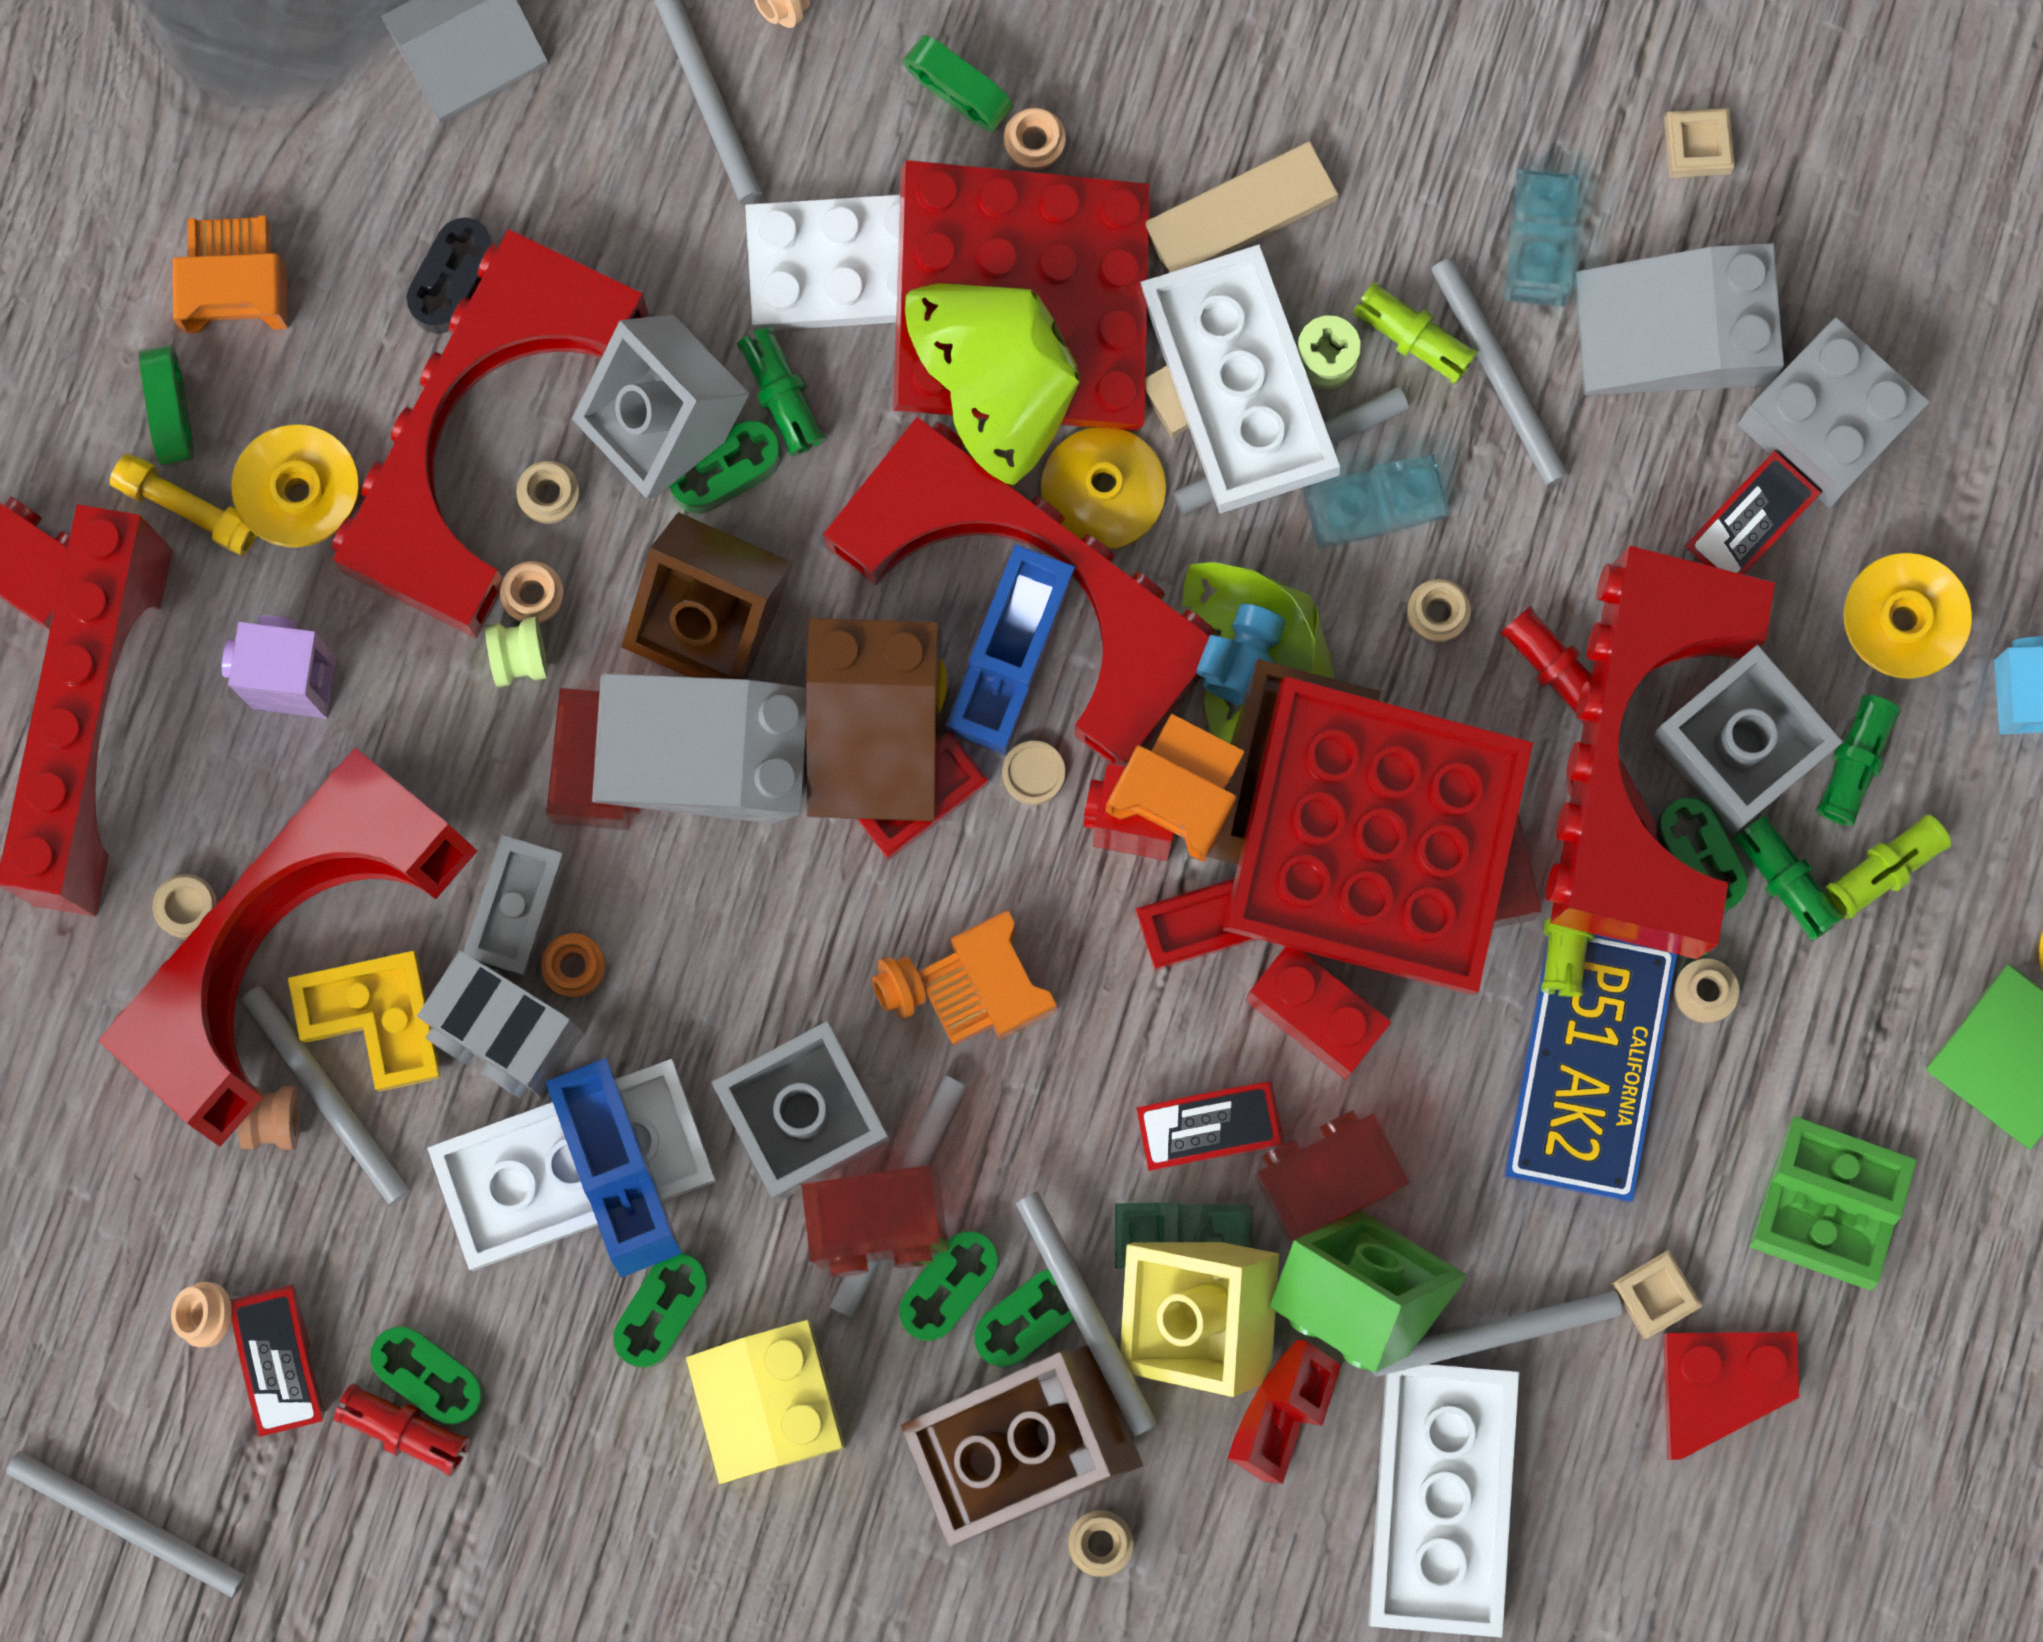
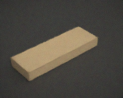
(1242, 210)

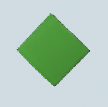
(1998, 1056)
(1832, 1203)

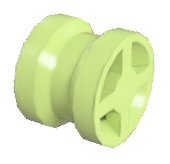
(1327, 366)
(516, 652)

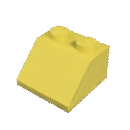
(1199, 1314)
(765, 1401)

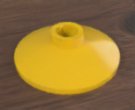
(288, 458)
(1112, 516)
(1928, 595)

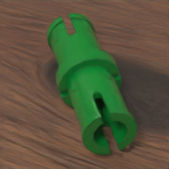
(781, 391)
(1858, 760)
(1789, 878)

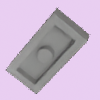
(514, 905)

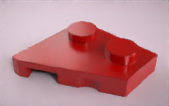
(1724, 1384)

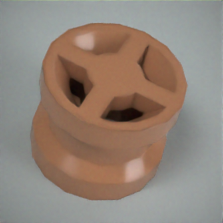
(273, 1120)

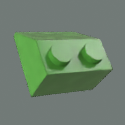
(1364, 1290)

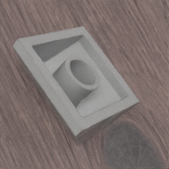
(464, 49)

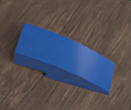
(1010, 649)
(613, 1168)

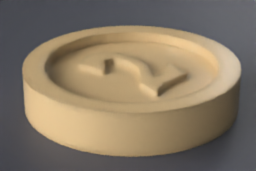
(1033, 772)

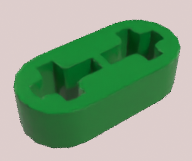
(958, 83)
(166, 404)
(732, 479)
(1712, 841)
(960, 1297)
(1009, 1311)
(674, 1319)
(437, 1363)

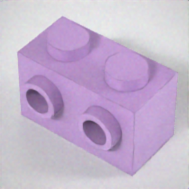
(280, 667)

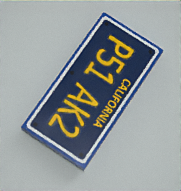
(1592, 1073)

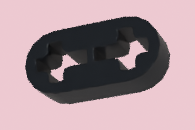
(438, 268)

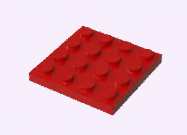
(1060, 236)
(1378, 836)

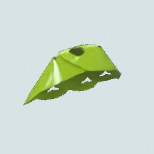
(1003, 364)
(1301, 642)

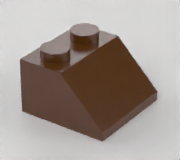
(705, 601)

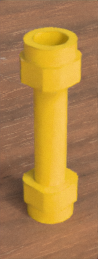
(141, 480)

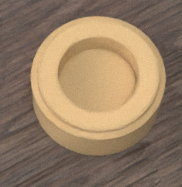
(183, 903)

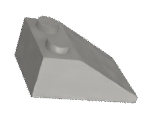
(1681, 321)
(701, 746)

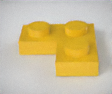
(381, 1000)

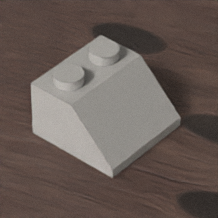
(658, 402)

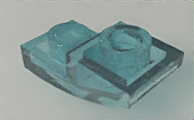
(1541, 237)
(1376, 502)

